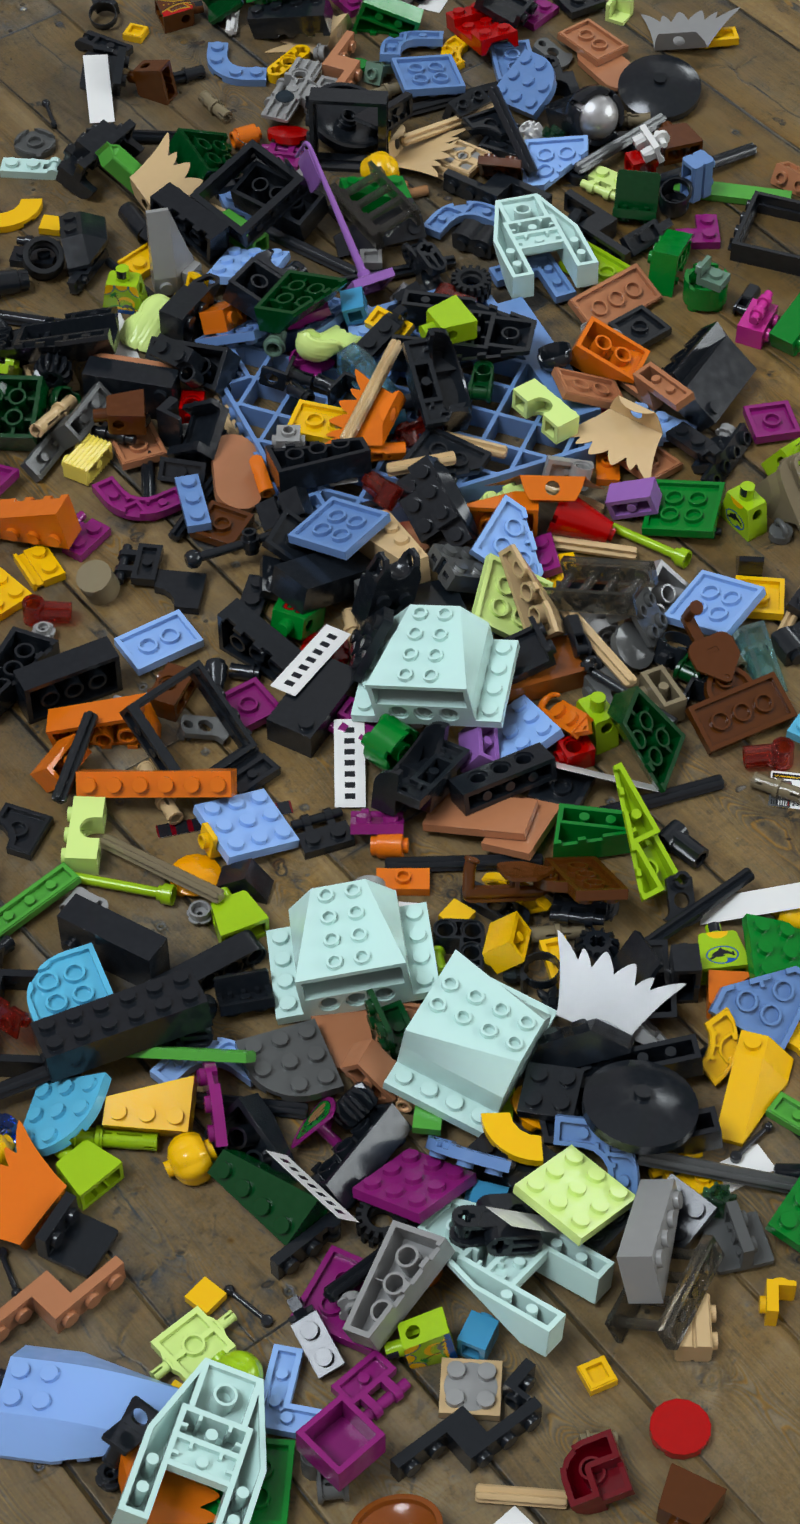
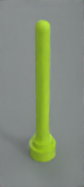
(680, 556)
(164, 893)

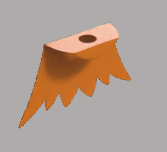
(379, 418)
(535, 486)
(26, 1191)
(177, 1499)

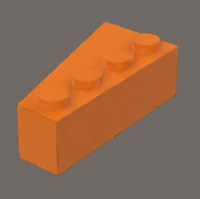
(39, 521)
(110, 727)

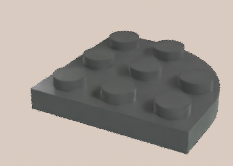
(292, 1063)

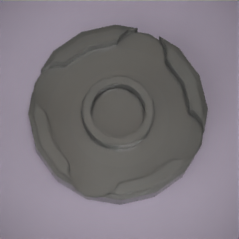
(35, 144)
(630, 647)

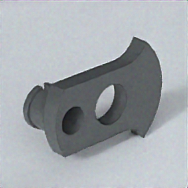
(544, 45)
(192, 729)

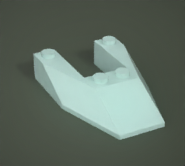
(533, 227)
(499, 1278)
(209, 1435)

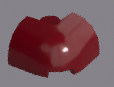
(595, 1474)

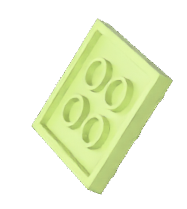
(495, 601)
(574, 1195)

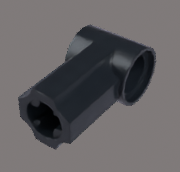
(677, 840)

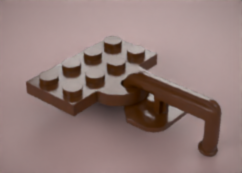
(735, 709)
(581, 877)

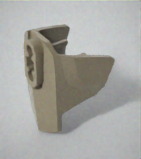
(782, 491)

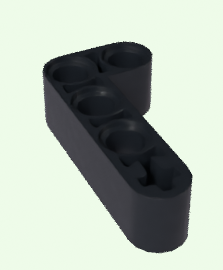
(463, 935)

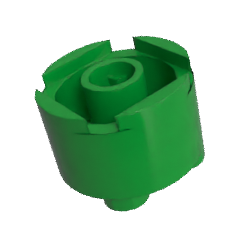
(701, 298)
(388, 742)

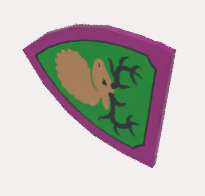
(319, 1120)

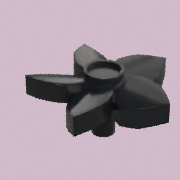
(549, 998)

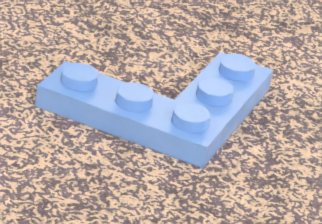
(280, 1382)

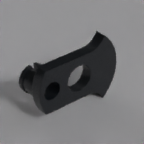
(674, 887)

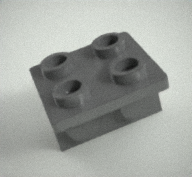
(740, 1239)

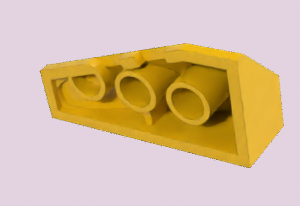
(755, 1080)

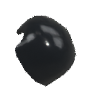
(554, 355)

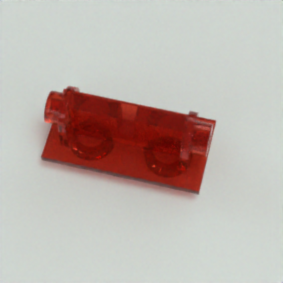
(409, 432)
(12, 1019)

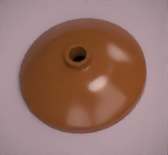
(399, 1510)

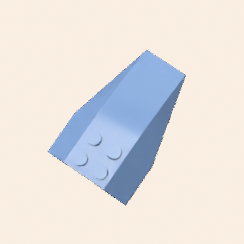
(64, 1401)

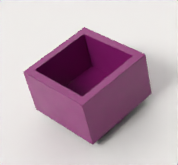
(340, 1441)

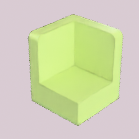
(619, 11)

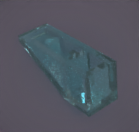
(357, 358)
(758, 651)

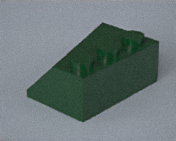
(203, 149)
(294, 298)
(21, 404)
(648, 734)

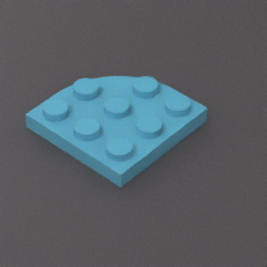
(67, 982)
(63, 1110)

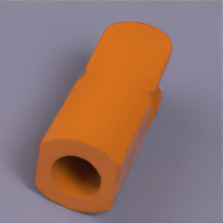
(388, 451)
(261, 476)

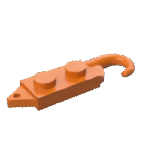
(567, 717)

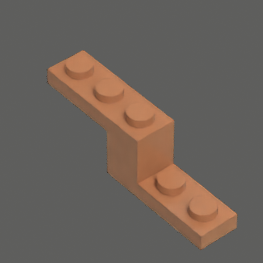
(339, 64)
(657, 387)
(55, 1303)

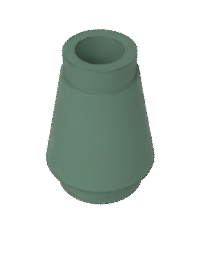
(275, 344)

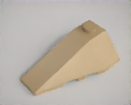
(529, 593)

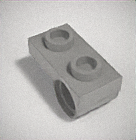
(568, 467)

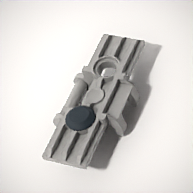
(291, 91)

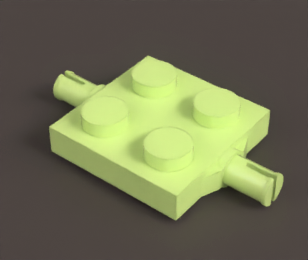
(190, 1341)

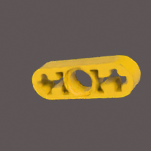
(279, 67)

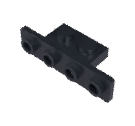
(732, 450)

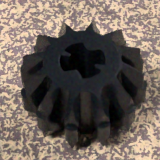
(54, 369)
(596, 943)
(354, 1105)

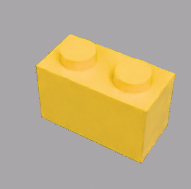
(506, 942)

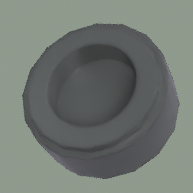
(780, 532)

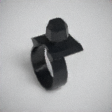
(104, 5)
(669, 655)
(518, 974)

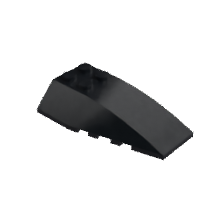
(76, 336)

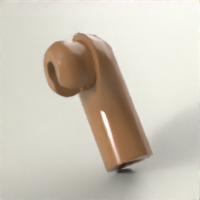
(419, 191)

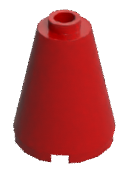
(581, 521)

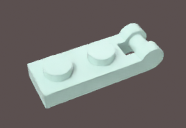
(29, 168)

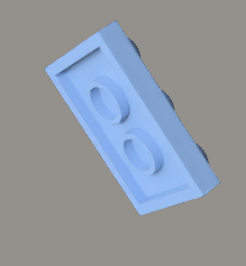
(158, 642)

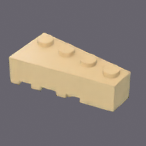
(394, 542)

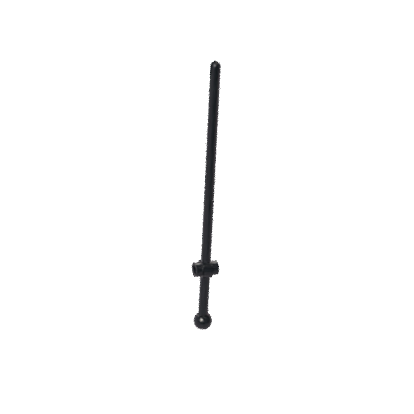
(249, 541)

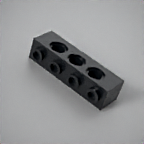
(502, 778)

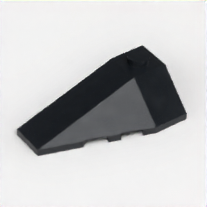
(253, 1130)

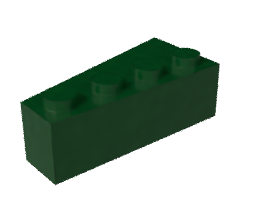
(267, 1194)

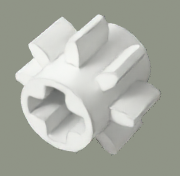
(531, 130)

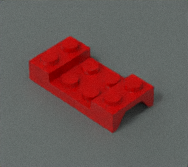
(479, 29)

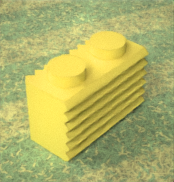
(87, 459)

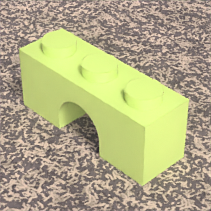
(558, 419)
(86, 817)

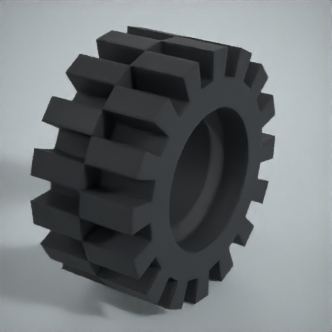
(478, 278)
(366, 1229)

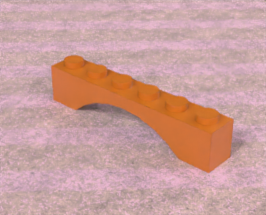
(157, 783)

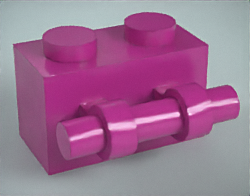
(757, 321)

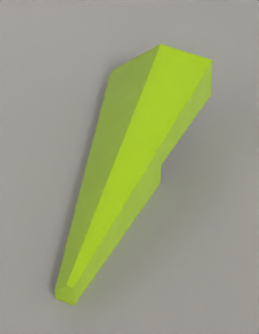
(648, 853)

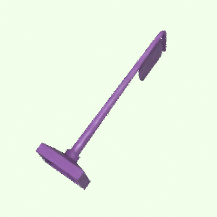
(314, 175)

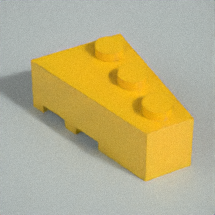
(157, 1108)

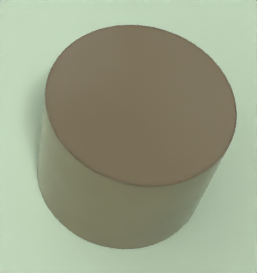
(98, 582)

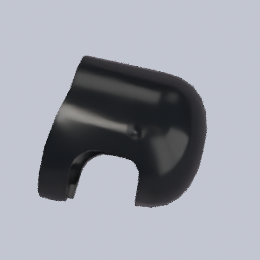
(671, 202)

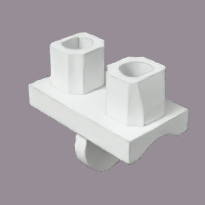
(653, 142)

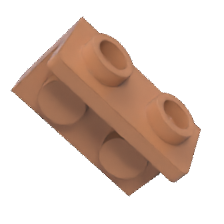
(787, 177)

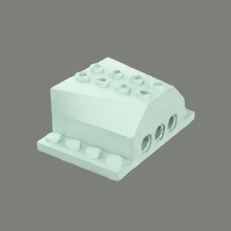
(439, 668)
(346, 943)
(467, 1045)

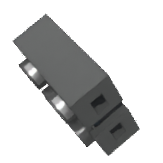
(455, 567)

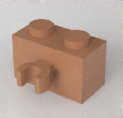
(371, 1065)

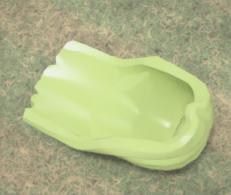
(143, 324)
(321, 346)

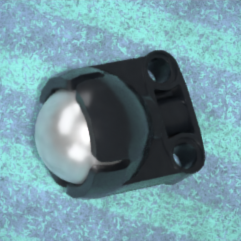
(589, 112)

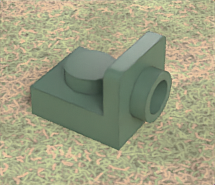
(376, 71)
(711, 277)

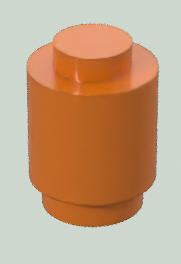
(245, 134)
(388, 845)

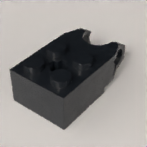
(253, 282)
(181, 312)
(387, 585)

